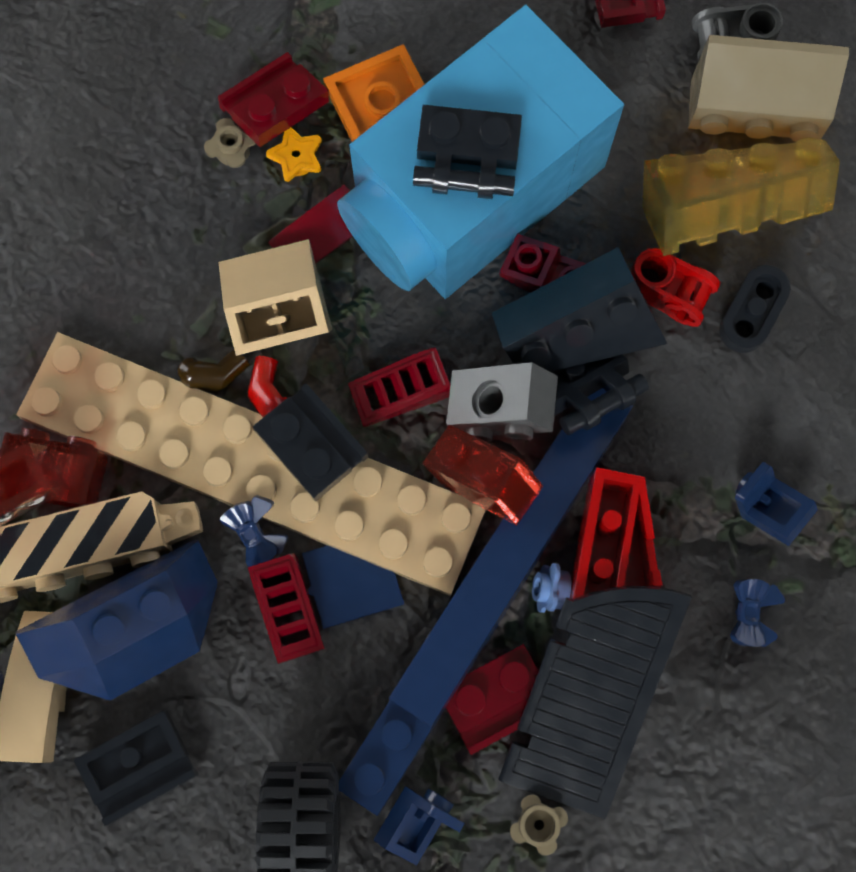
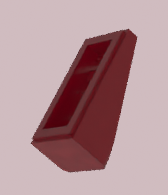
(408, 366)
(273, 568)

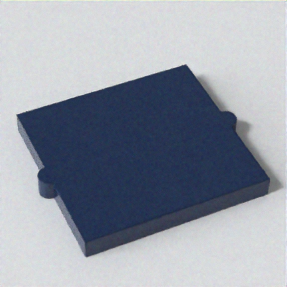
(348, 586)

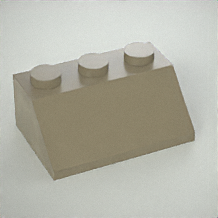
(766, 87)

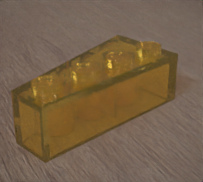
(736, 190)

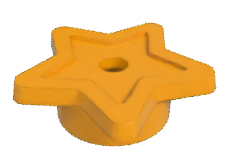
(300, 165)

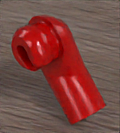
(261, 388)

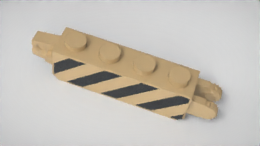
(91, 541)

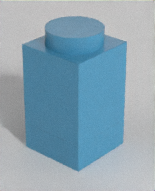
(562, 145)

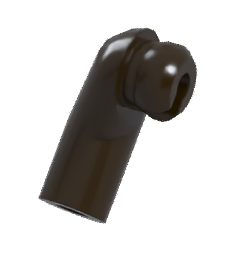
(211, 376)

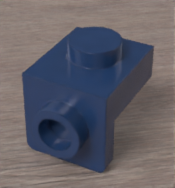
(773, 504)
(414, 823)

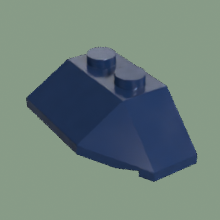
(126, 627)

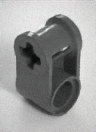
(738, 22)

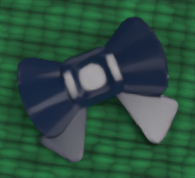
(244, 520)
(751, 596)

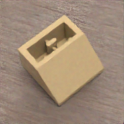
(273, 297)

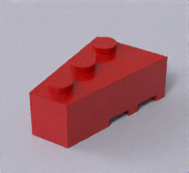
(615, 535)

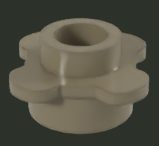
(229, 155)
(553, 821)

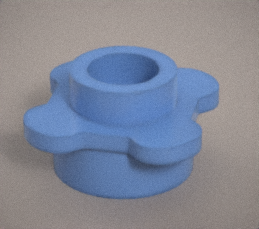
(551, 588)

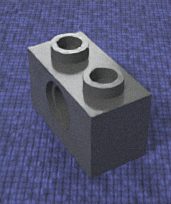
(503, 401)

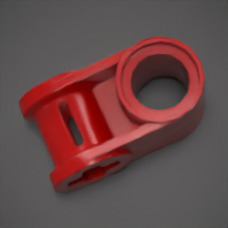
(676, 286)

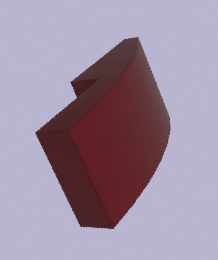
(320, 225)
(535, 263)

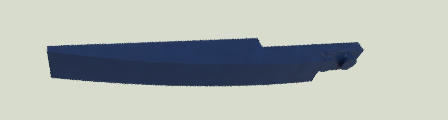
(474, 616)

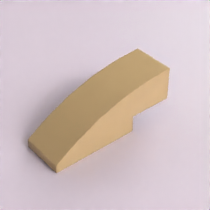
(28, 707)

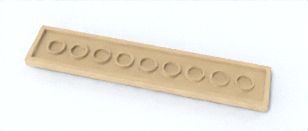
(214, 451)

